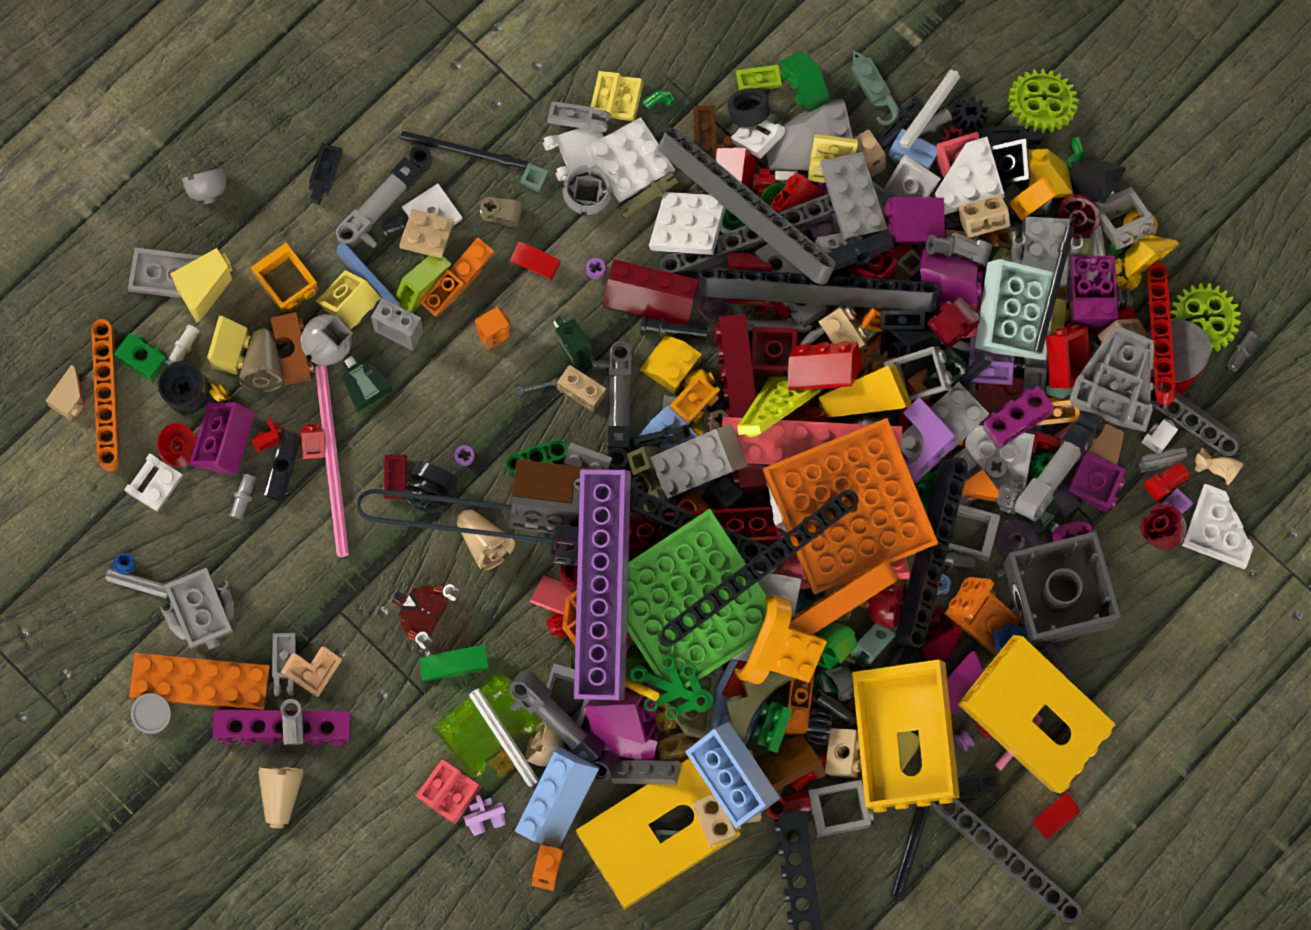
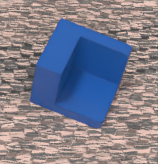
(1003, 634)

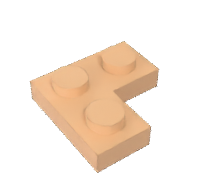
(312, 676)

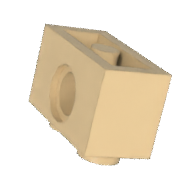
(838, 742)

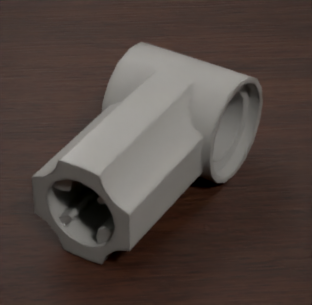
(973, 250)
(292, 724)

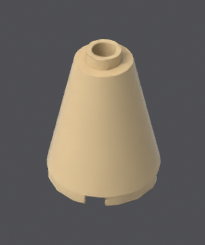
(486, 550)
(279, 793)

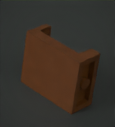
(790, 763)

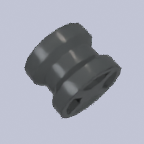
(997, 471)

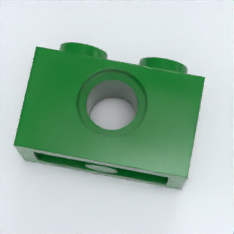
(148, 368)

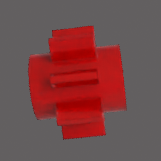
(762, 180)
(555, 625)

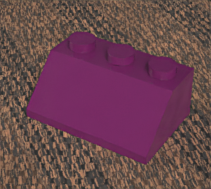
(222, 438)
(626, 748)

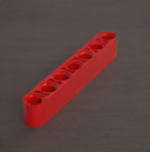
(1162, 342)

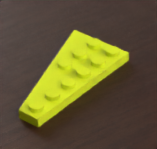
(772, 405)

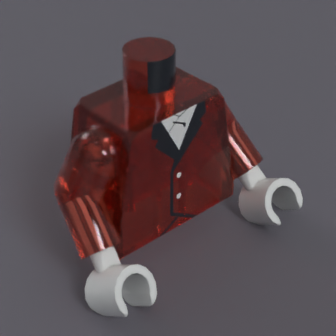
(423, 610)

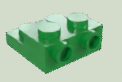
(772, 725)

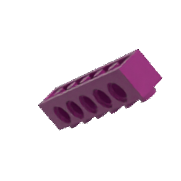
(225, 719)

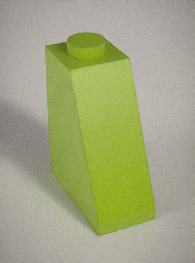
(420, 281)

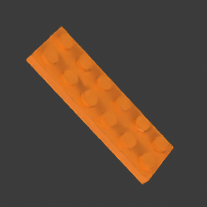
(200, 681)

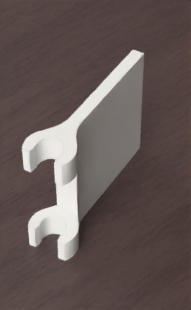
(572, 147)

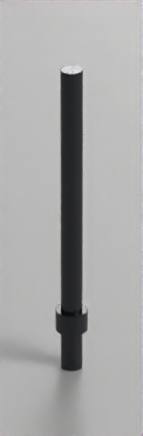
(505, 159)
(1063, 249)

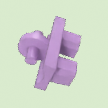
(475, 819)

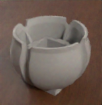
(587, 177)
(320, 346)

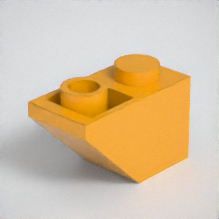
(1033, 198)

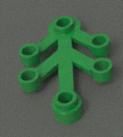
(675, 689)

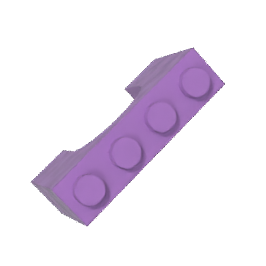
(935, 434)

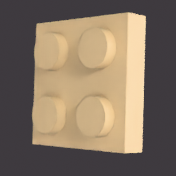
(426, 233)

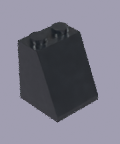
(908, 341)

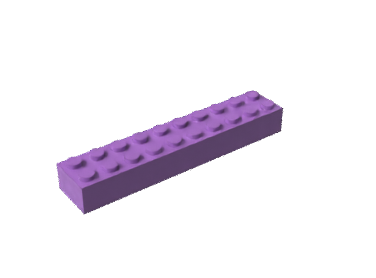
(602, 584)

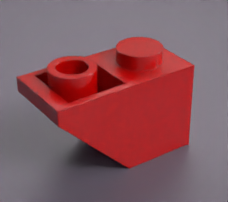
(796, 192)

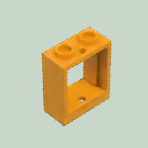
(272, 261)

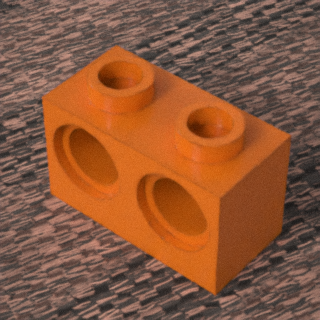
(493, 327)

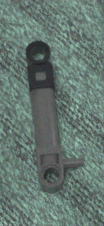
(619, 402)
(535, 697)

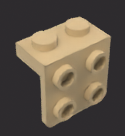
(844, 326)

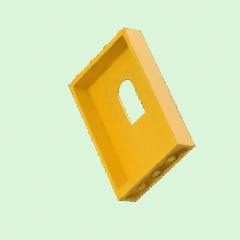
(1012, 695)
(897, 702)
(629, 850)

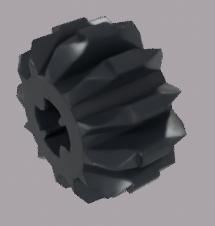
(967, 107)
(819, 727)

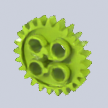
(1043, 100)
(1201, 299)

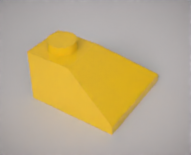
(1045, 163)
(1146, 252)

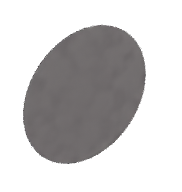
(1190, 349)

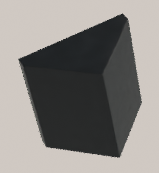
(1012, 163)
(1095, 178)

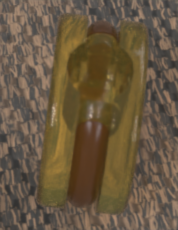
(675, 747)

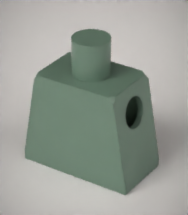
(872, 645)

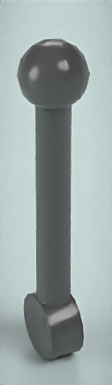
(520, 390)

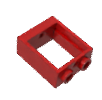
(1058, 354)

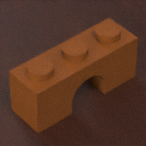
(296, 367)

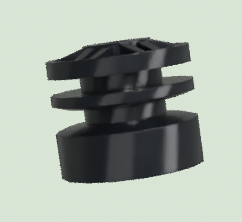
(180, 376)
(430, 481)

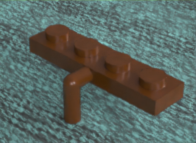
(706, 132)

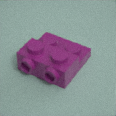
(1097, 482)

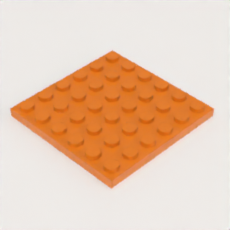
(883, 524)

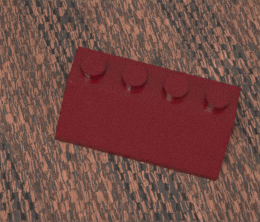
(649, 292)

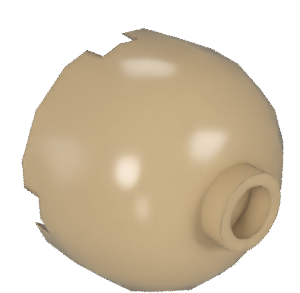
(543, 745)

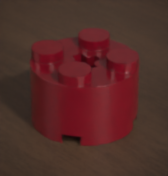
(954, 321)

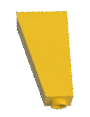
(871, 393)

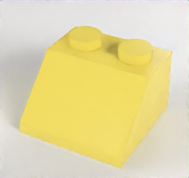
(348, 298)
(228, 346)

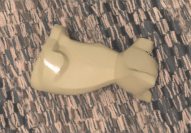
(1222, 466)

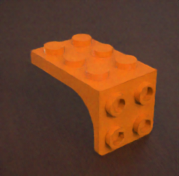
(980, 611)

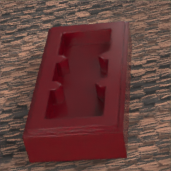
(395, 474)

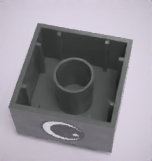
(1062, 589)

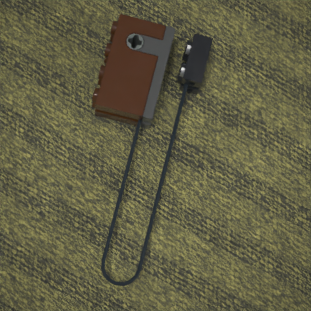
(542, 500)

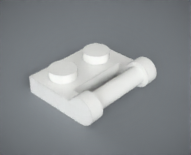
(755, 140)
(159, 487)

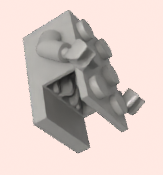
(1040, 244)
(199, 609)

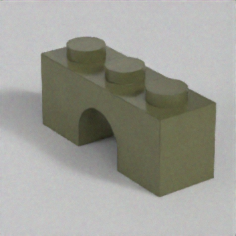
(642, 465)

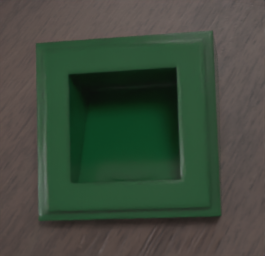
(822, 682)

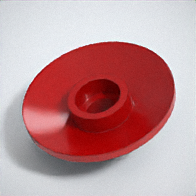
(184, 444)

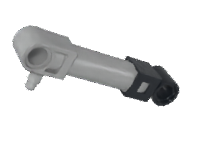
(402, 178)
(1074, 446)

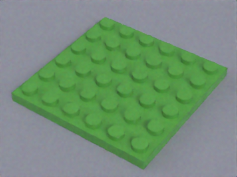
(675, 577)

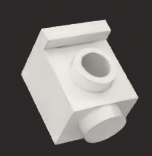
(1160, 435)

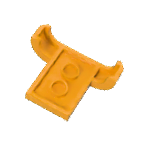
(781, 647)

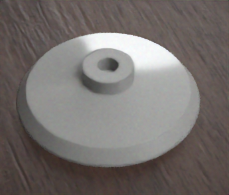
(150, 713)

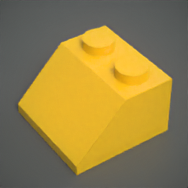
(671, 363)

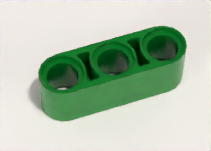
(544, 450)

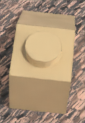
(67, 395)

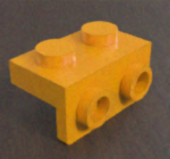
(694, 400)

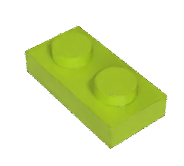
(759, 78)

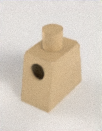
(872, 152)

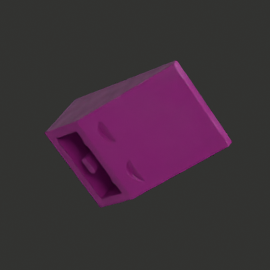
(1093, 291)

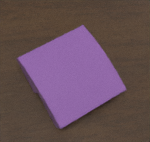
(1000, 369)

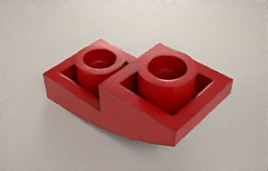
(535, 261)

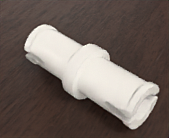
(183, 345)

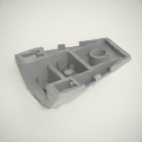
(795, 146)
(1118, 380)

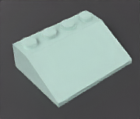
(1012, 309)

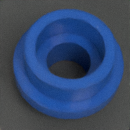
(121, 560)

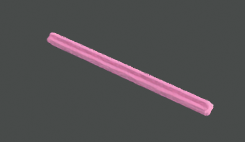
(332, 461)

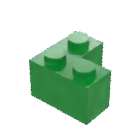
(806, 79)
(838, 646)

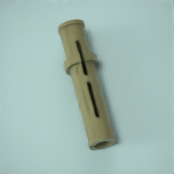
(648, 195)

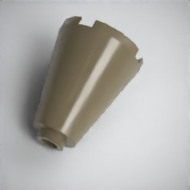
(261, 363)

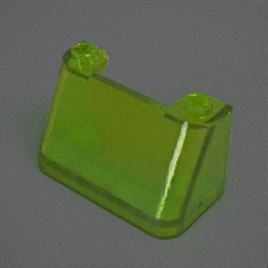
(469, 735)

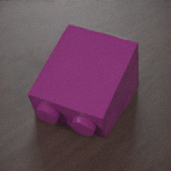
(915, 219)
(953, 275)
(962, 680)
(624, 717)

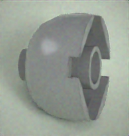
(206, 185)

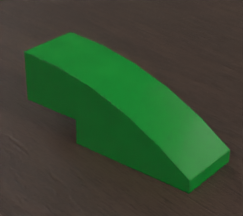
(454, 663)

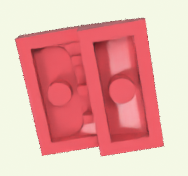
(448, 791)

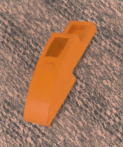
(458, 278)

